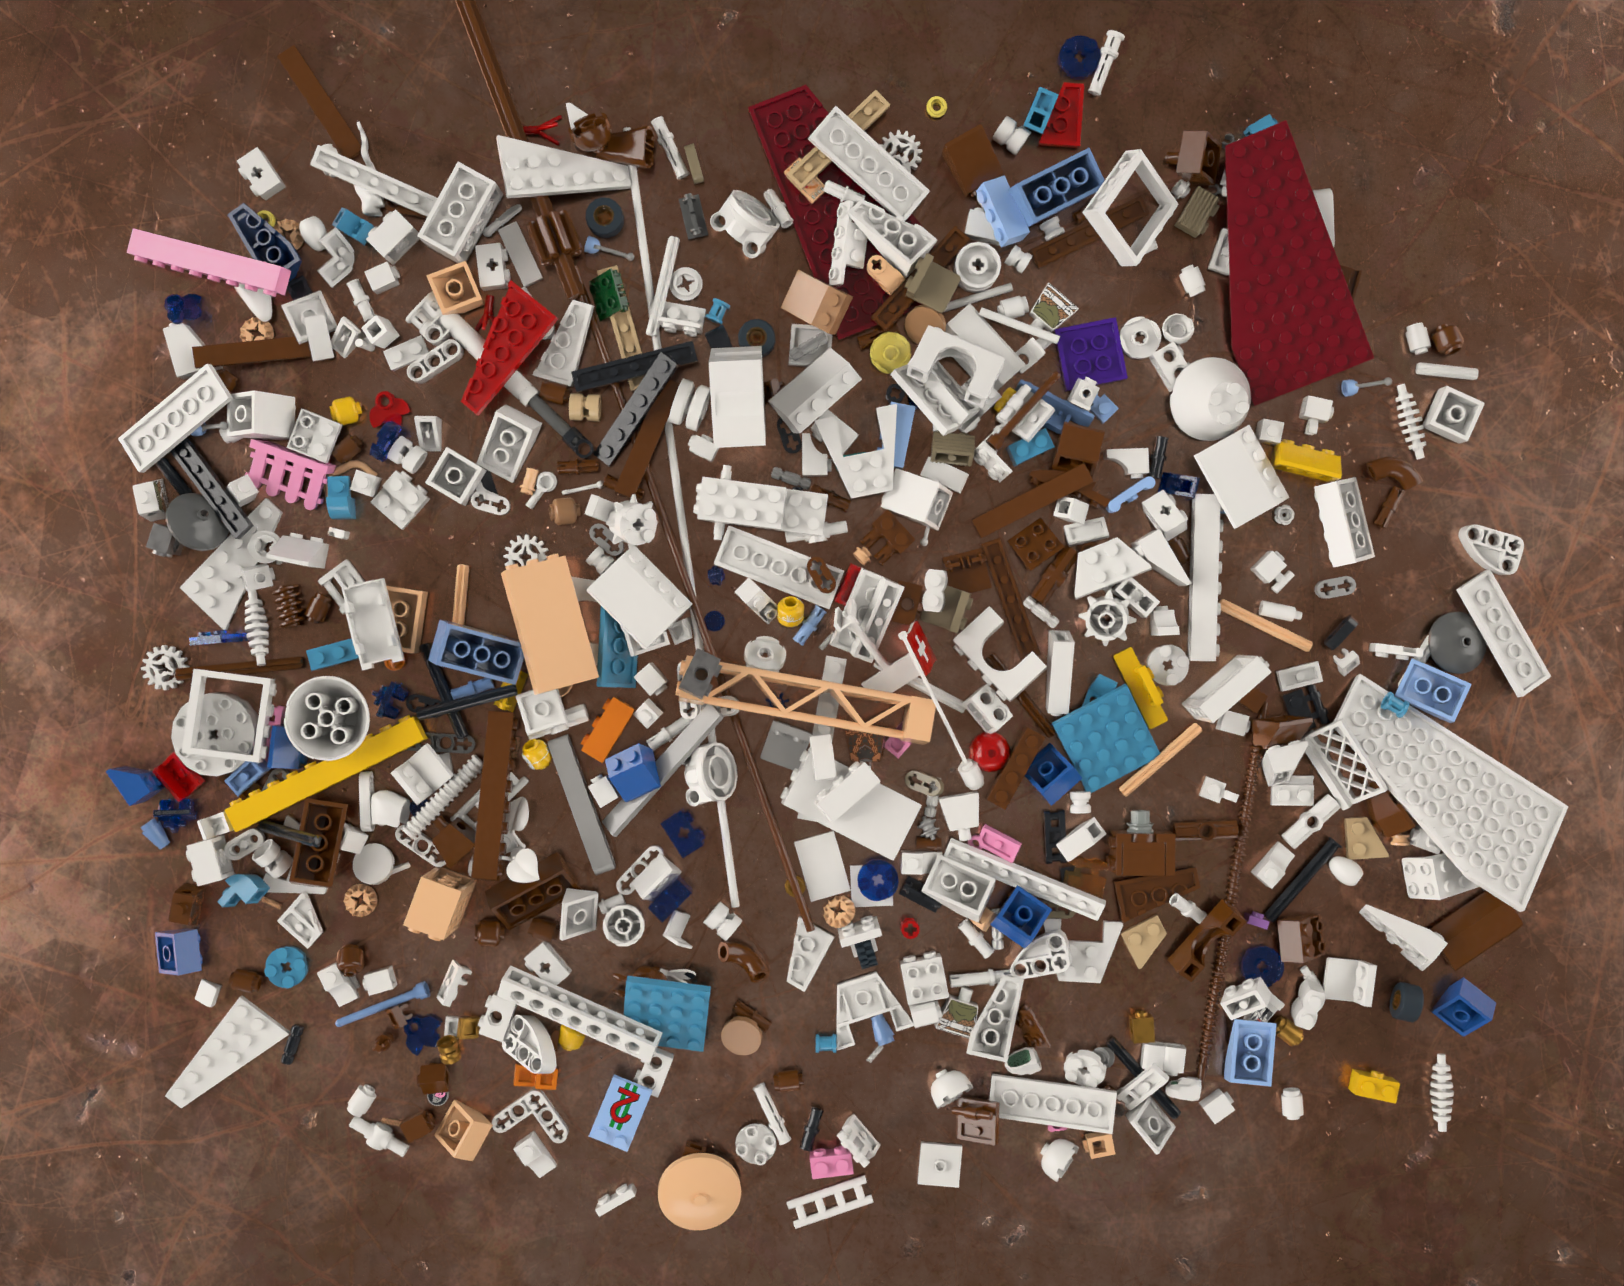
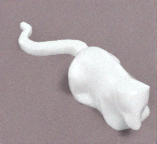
(370, 202)

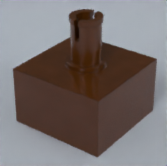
(1197, 158)

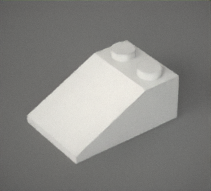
(508, 442)
(300, 551)
(1159, 555)
(959, 887)

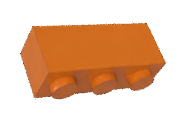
(607, 728)

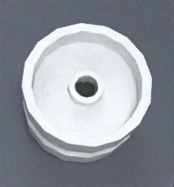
(978, 255)
(693, 406)

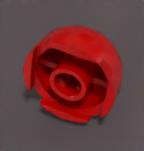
(989, 751)

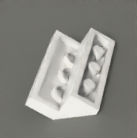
(977, 330)
(938, 398)
(876, 603)

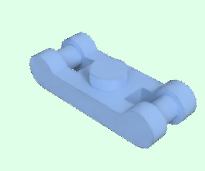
(1130, 494)

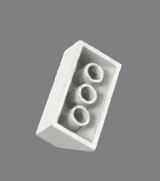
(814, 390)
(1344, 522)

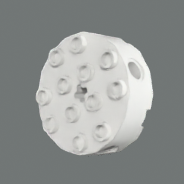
(236, 733)

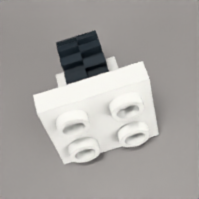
(861, 938)

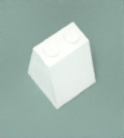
(261, 415)
(917, 499)

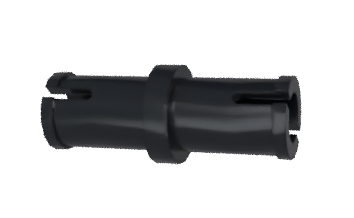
(1158, 457)
(811, 1129)

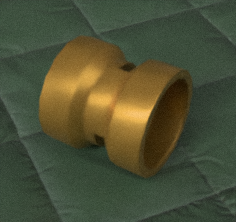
(448, 1049)

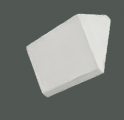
(655, 878)
(578, 913)
(1151, 1124)

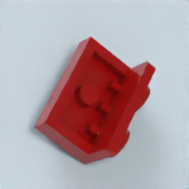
(177, 777)

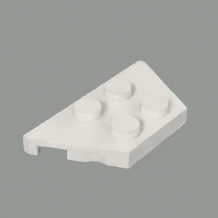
(1106, 566)

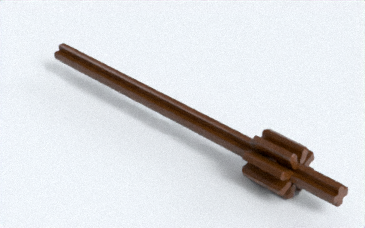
(552, 231)

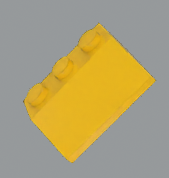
(1306, 461)

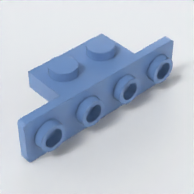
(1063, 410)

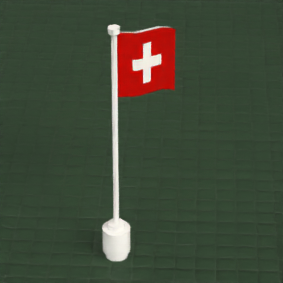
(924, 659)

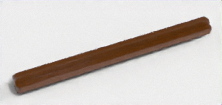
(244, 667)

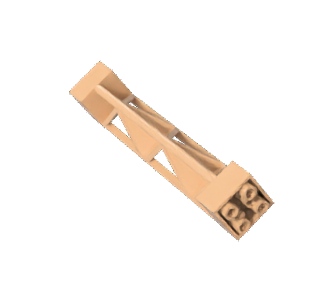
(917, 715)

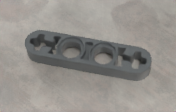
(436, 745)

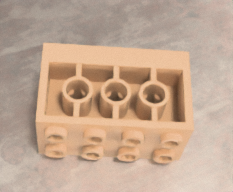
(439, 903)

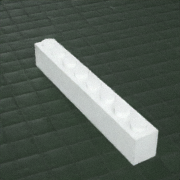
(1204, 578)

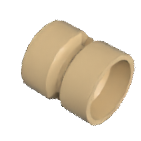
(585, 407)

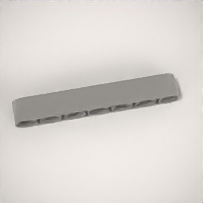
(581, 804)

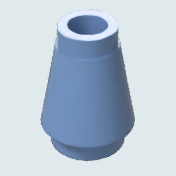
(155, 833)
(882, 1031)

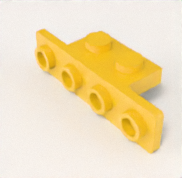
(1140, 683)

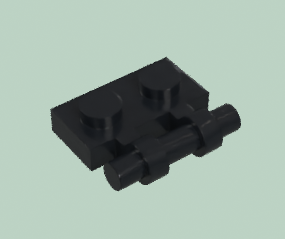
(1296, 704)

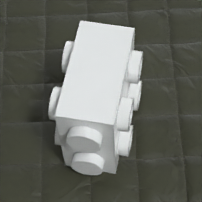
(924, 978)

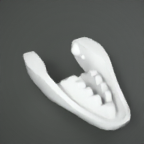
(257, 302)

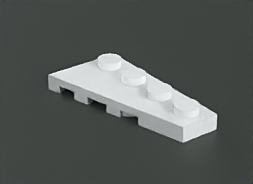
(566, 345)

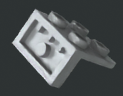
(785, 745)

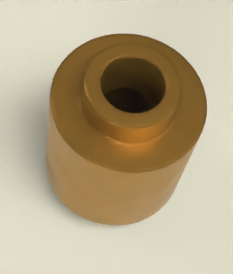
(1288, 1031)

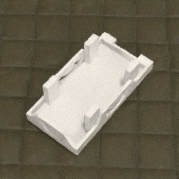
(372, 623)

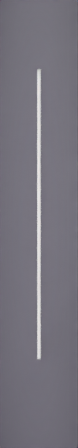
(679, 508)

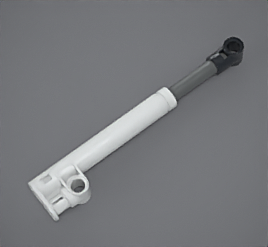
(455, 326)

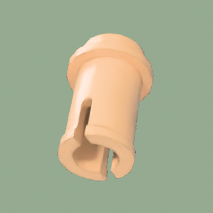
(529, 481)

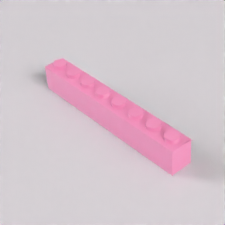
(209, 262)

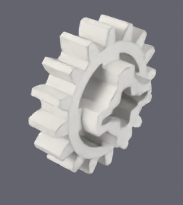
(911, 146)
(526, 547)
(161, 674)

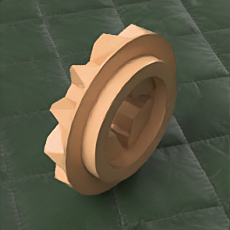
(290, 225)
(252, 324)
(369, 897)
(843, 918)

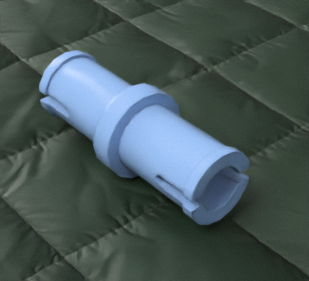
(809, 625)

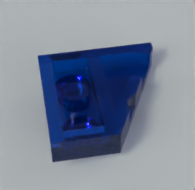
(218, 637)

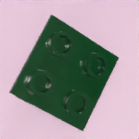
(606, 295)

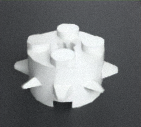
(632, 522)
(1104, 629)

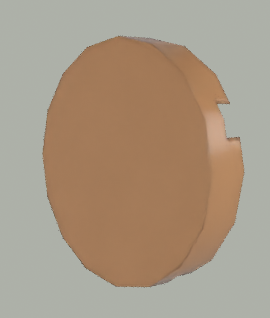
(919, 319)
(741, 1035)

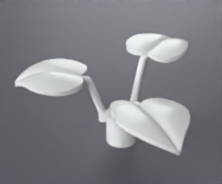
(524, 861)

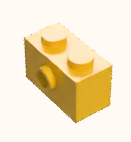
(1374, 1085)

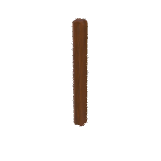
(1025, 700)

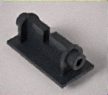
(913, 891)

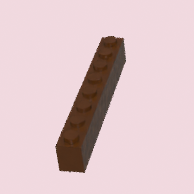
(494, 796)

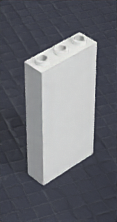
(875, 821)

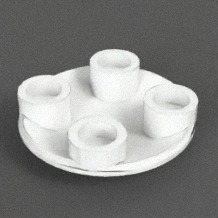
(756, 1143)

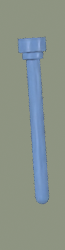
(420, 991)

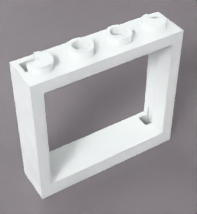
(1095, 211)
(1226, 687)
(195, 709)

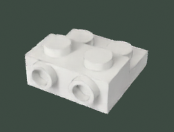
(400, 499)

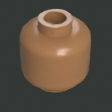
(564, 511)

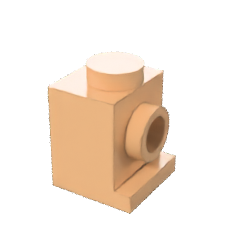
(1103, 1149)

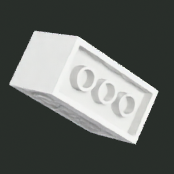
(460, 213)

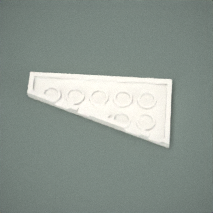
(218, 581)

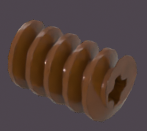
(288, 606)

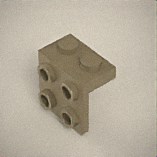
(932, 284)
(953, 613)

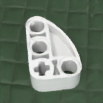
(1493, 555)
(1043, 949)
(530, 1044)

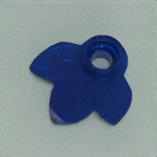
(182, 307)
(423, 1036)

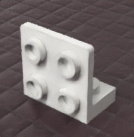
(682, 318)
(422, 774)
(1349, 980)

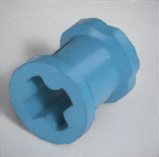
(722, 306)
(1395, 705)
(825, 1043)

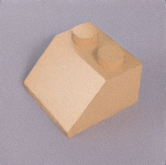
(455, 289)
(463, 1131)

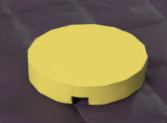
(890, 352)

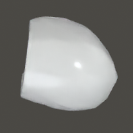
(389, 808)

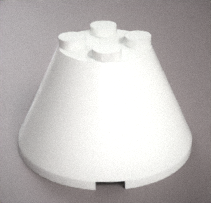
(1210, 399)
(326, 718)

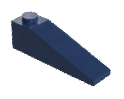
(263, 240)

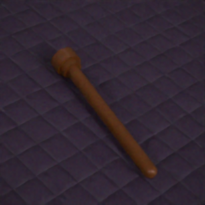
(996, 441)

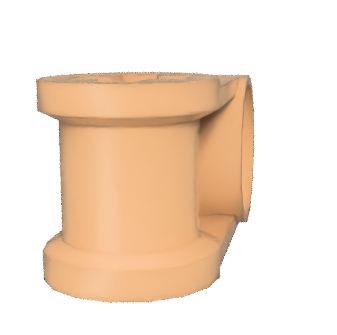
(887, 277)

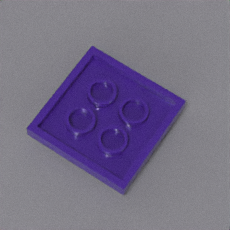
(1091, 352)

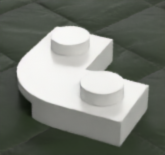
(342, 257)

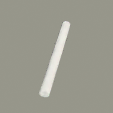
(979, 296)
(1019, 325)

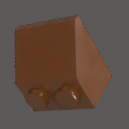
(1279, 730)

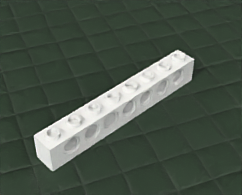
(579, 1014)

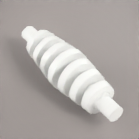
(1406, 405)
(256, 628)
(1442, 1092)

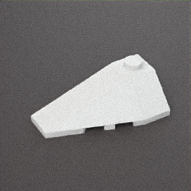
(894, 238)

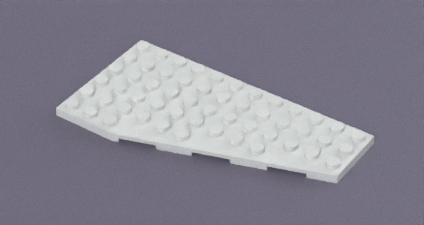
(1467, 802)

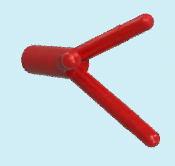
(529, 130)
(488, 309)

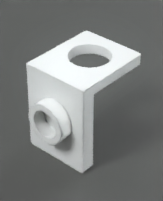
(676, 928)

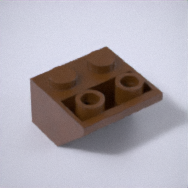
(1077, 445)
(1301, 938)

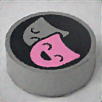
(438, 1098)

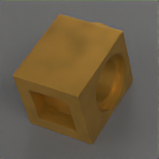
(1141, 1027)

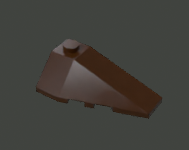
(1384, 812)

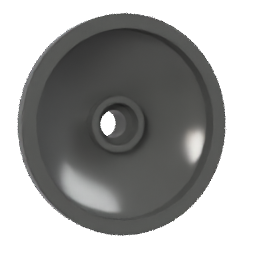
(192, 528)
(1448, 645)

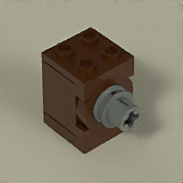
(1141, 848)

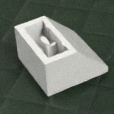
(1281, 762)

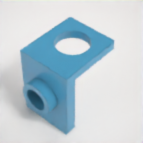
(1099, 687)

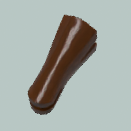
(630, 147)

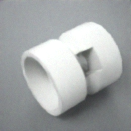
(1011, 135)
(412, 460)
(270, 857)
(722, 921)

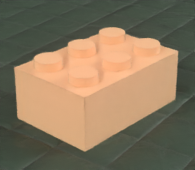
(409, 615)

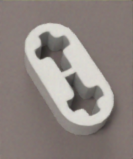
(492, 498)

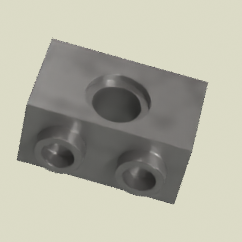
(163, 542)
(700, 661)

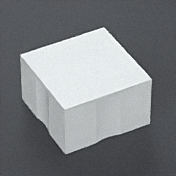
(737, 396)

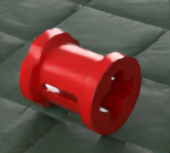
(914, 932)

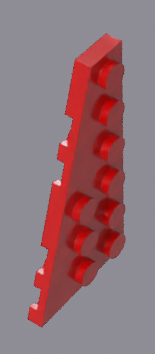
(511, 339)

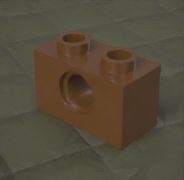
(916, 594)

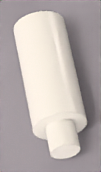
(1279, 611)

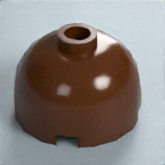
(591, 132)

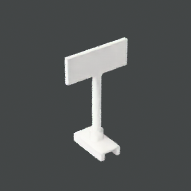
(893, 675)

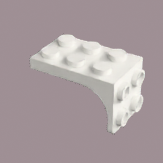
(1434, 877)

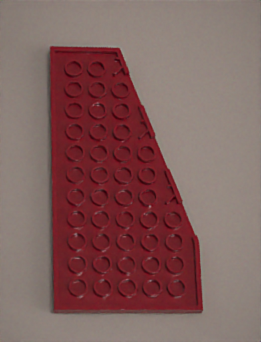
(784, 131)
(1285, 281)

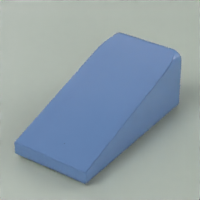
(246, 776)

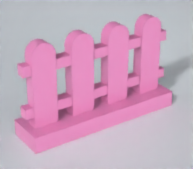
(298, 472)

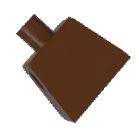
(453, 840)

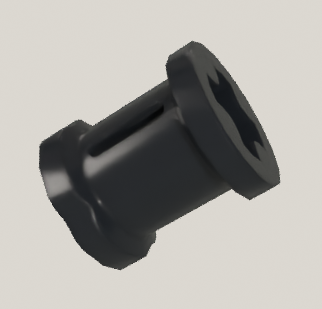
(896, 387)

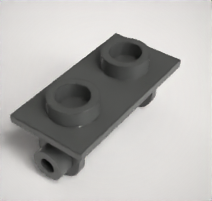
(693, 216)

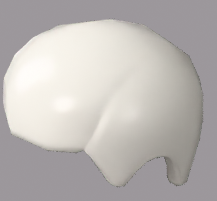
(1178, 328)

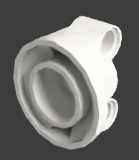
(746, 222)
(710, 774)

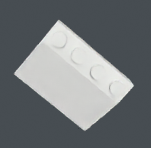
(1241, 476)
(639, 597)

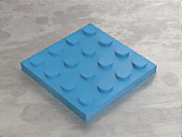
(1106, 738)
(671, 1008)

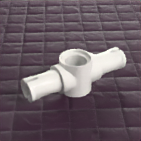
(829, 529)
(379, 1136)

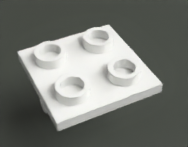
(987, 457)

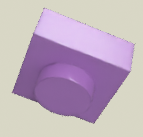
(1256, 919)

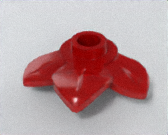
(382, 414)

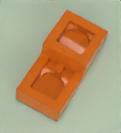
(524, 1077)

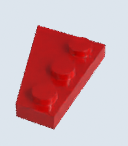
(1066, 118)

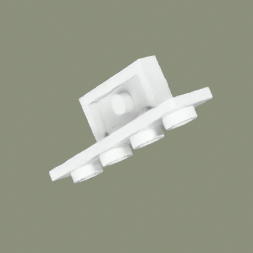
(848, 245)

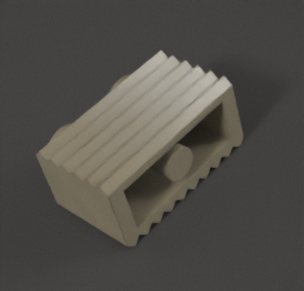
(1197, 211)
(953, 448)

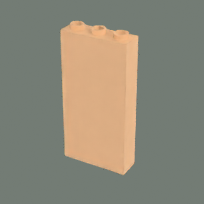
(549, 623)

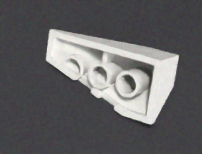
(1417, 943)
(995, 1026)

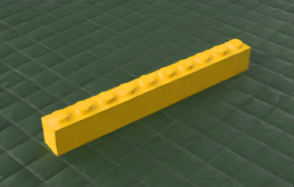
(324, 774)

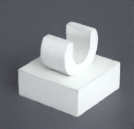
(1348, 663)

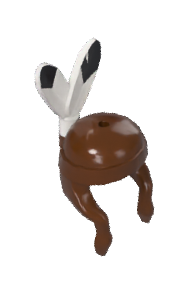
(655, 973)

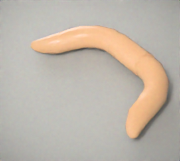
(347, 466)

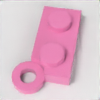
(997, 843)

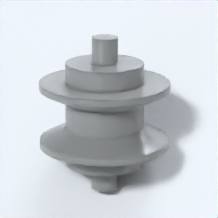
(928, 828)
(1106, 1054)

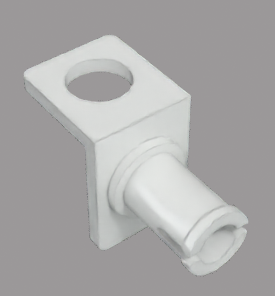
(1033, 350)

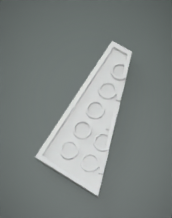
(543, 171)
(235, 1042)

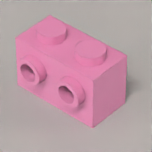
(831, 1162)

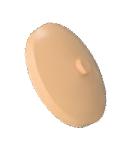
(699, 1191)

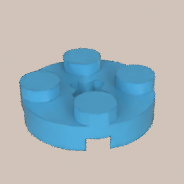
(275, 971)

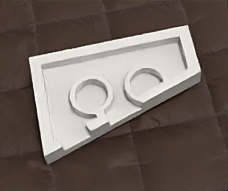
(807, 954)

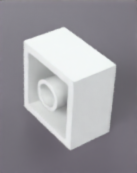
(393, 237)
(1453, 414)
(455, 476)
(209, 860)

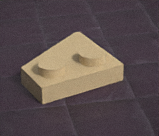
(1362, 839)
(1143, 939)

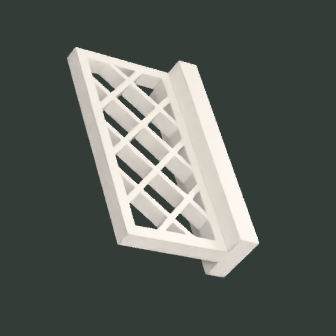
(1330, 769)

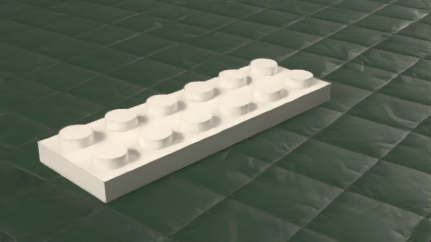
(868, 164)
(175, 418)
(774, 566)
(1503, 633)
(1054, 1103)

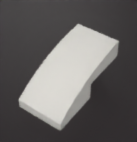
(318, 337)
(945, 474)
(823, 757)

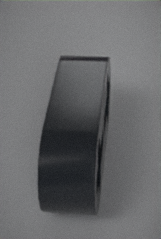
(784, 438)
(1341, 632)
(427, 700)

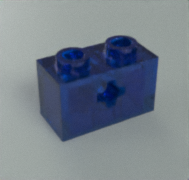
(672, 826)
(670, 899)

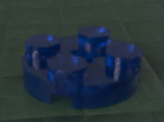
(1072, 47)
(386, 438)
(879, 891)
(1270, 957)

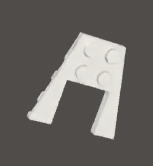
(869, 471)

